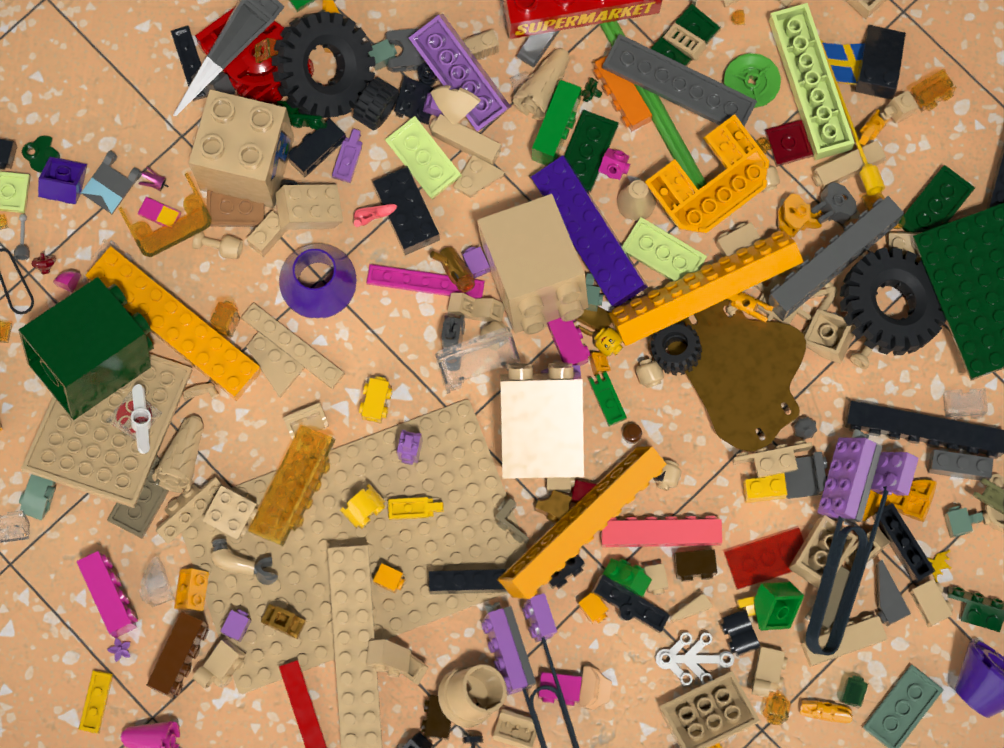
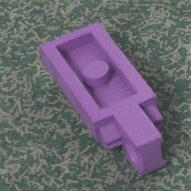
(348, 157)

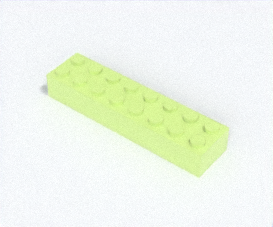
(811, 81)

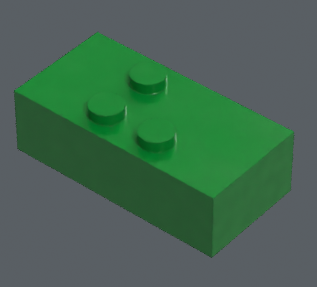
(556, 123)

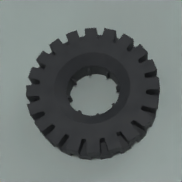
(350, 55)
(911, 279)

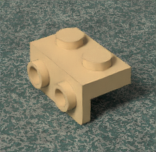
(515, 730)

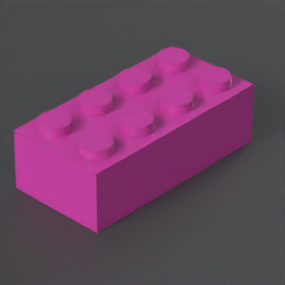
(106, 594)

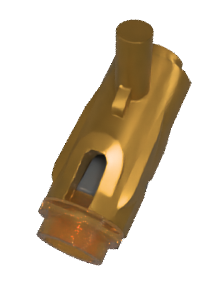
(455, 268)

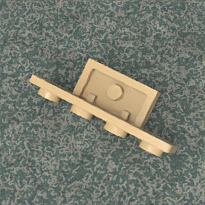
(774, 461)
(187, 509)

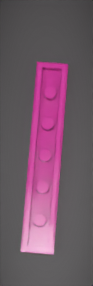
(418, 281)

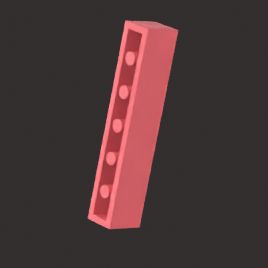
(662, 532)

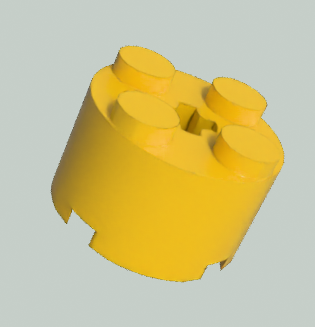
(363, 506)

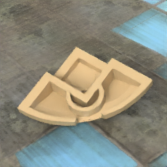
(454, 103)

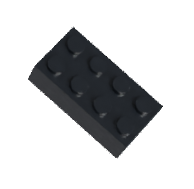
(411, 218)

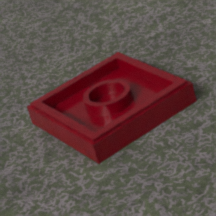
(789, 143)

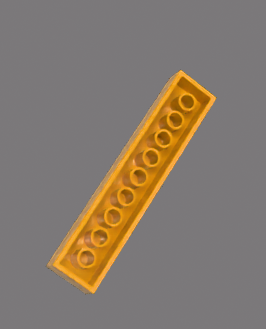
(705, 287)
(177, 325)
(582, 522)

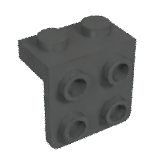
(809, 478)

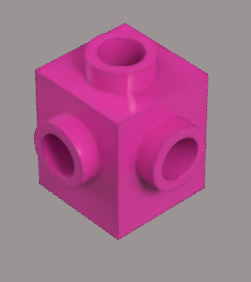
(615, 164)

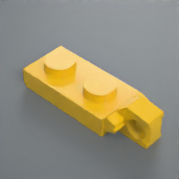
(413, 508)

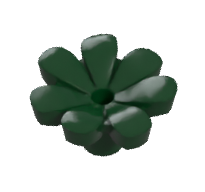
(591, 90)

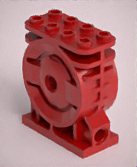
(252, 87)

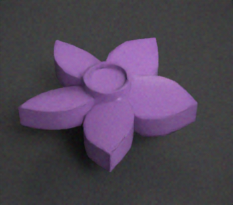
(120, 649)

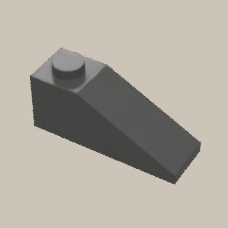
(889, 600)

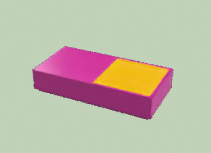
(158, 212)

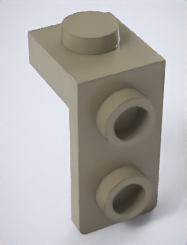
(504, 511)

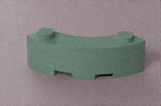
(37, 497)

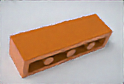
(624, 96)

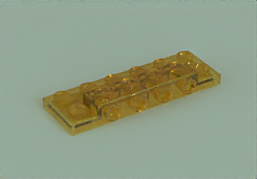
(293, 486)

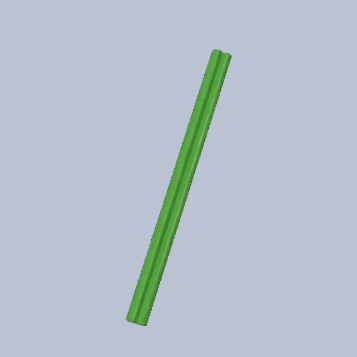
(662, 120)

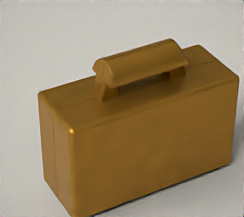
(594, 320)

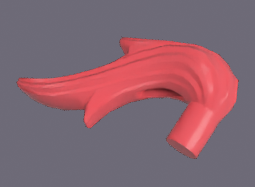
(365, 215)

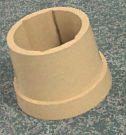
(486, 686)

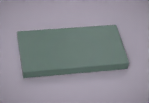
(903, 708)

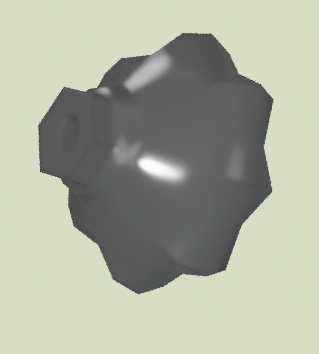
(805, 428)

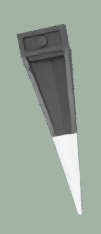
(242, 27)

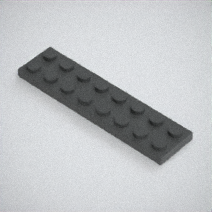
(677, 82)

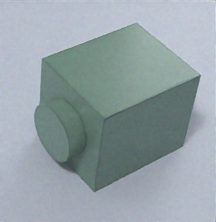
(382, 52)

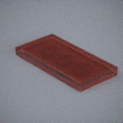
(763, 558)

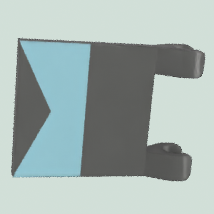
(108, 186)

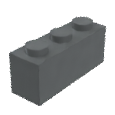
(960, 465)

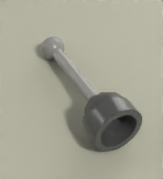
(21, 251)

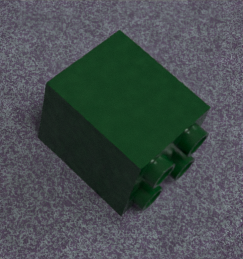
(87, 346)

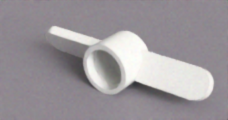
(140, 411)

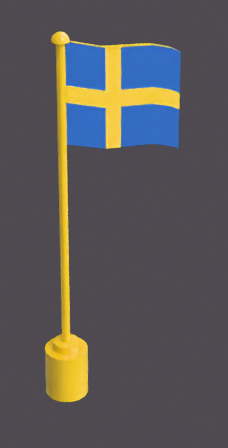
(844, 66)

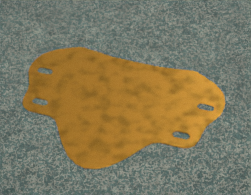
(744, 374)

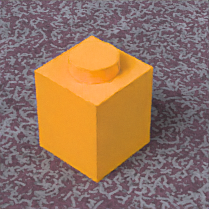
(389, 578)
(593, 608)

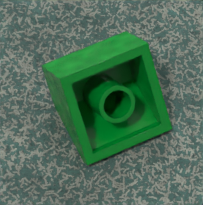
(777, 605)

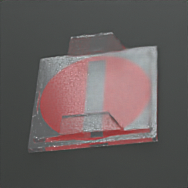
(122, 416)

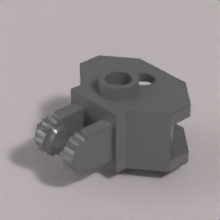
(834, 205)

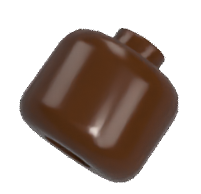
(632, 433)

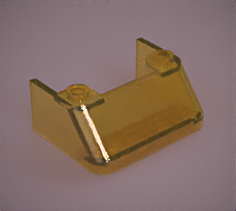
(194, 222)

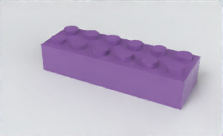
(459, 68)

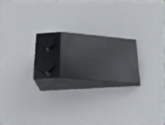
(880, 62)

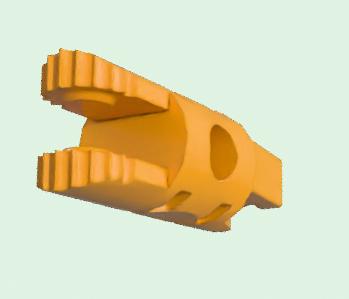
(872, 127)
(741, 298)
(826, 711)

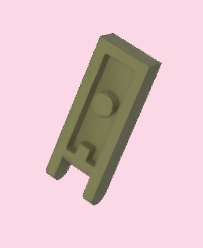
(992, 496)

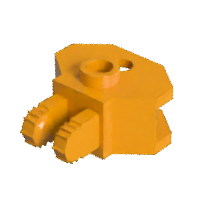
(796, 216)

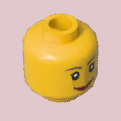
(608, 342)

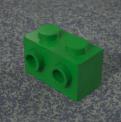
(627, 576)

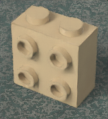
(230, 512)

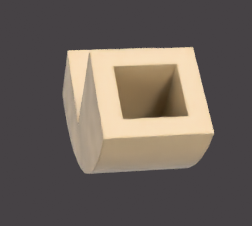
(476, 309)

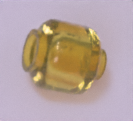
(776, 709)

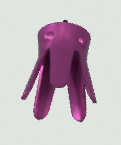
(158, 181)

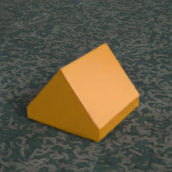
(599, 363)

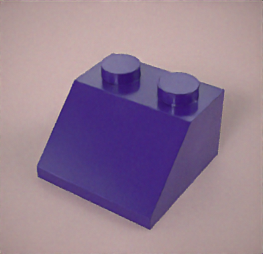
(62, 180)

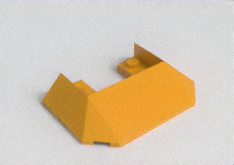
(706, 207)

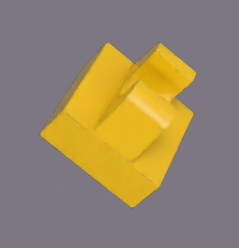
(748, 605)

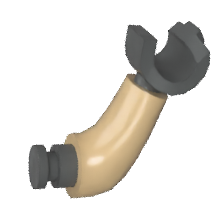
(227, 561)

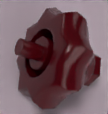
(44, 263)

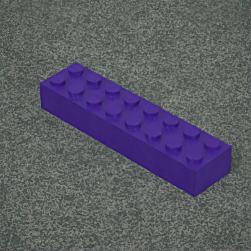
(590, 232)

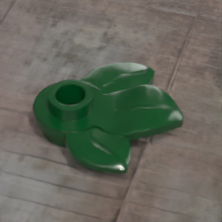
(42, 152)

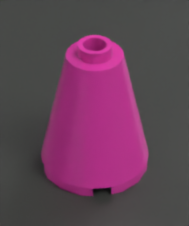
(151, 735)

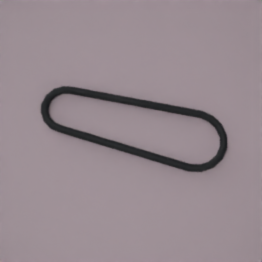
(5, 290)

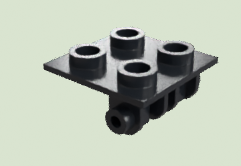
(412, 100)

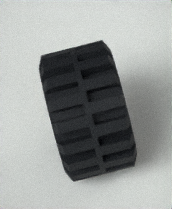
(375, 103)
(680, 362)

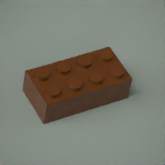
(177, 655)

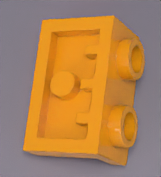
(191, 589)

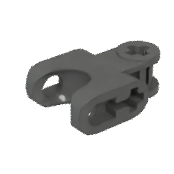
(410, 57)
(452, 331)

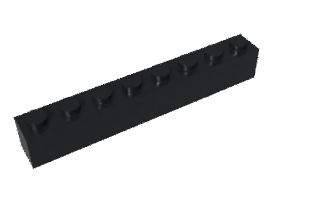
(925, 429)

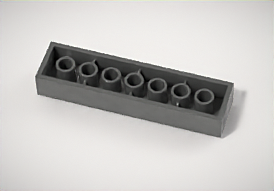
(835, 257)

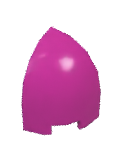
(67, 280)

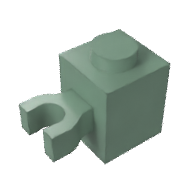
(593, 294)
(960, 522)

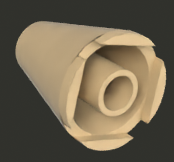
(636, 201)

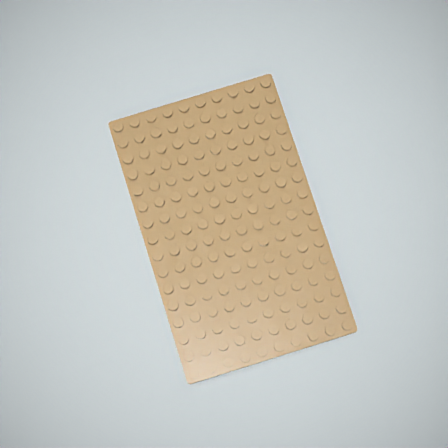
(450, 469)

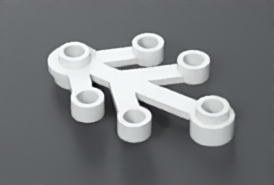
(691, 660)

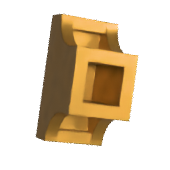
(555, 506)
(283, 621)

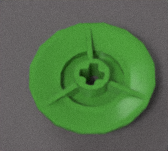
(755, 68)

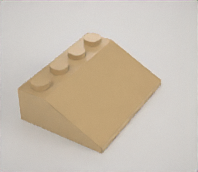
(709, 713)

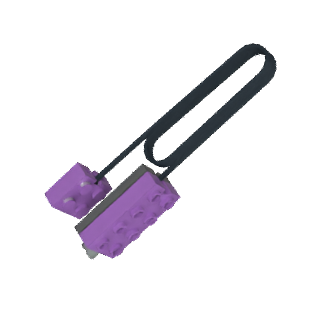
(853, 472)
(512, 657)

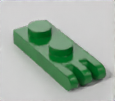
(607, 399)

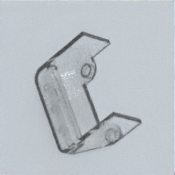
(476, 357)

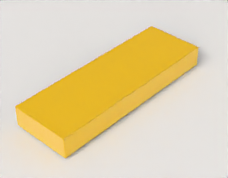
(95, 702)

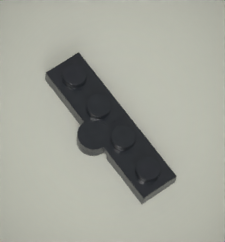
(630, 604)

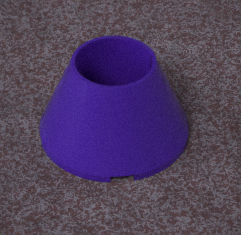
(321, 301)
(982, 679)

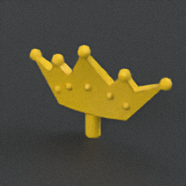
(939, 563)

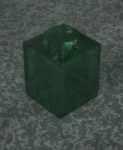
(854, 691)

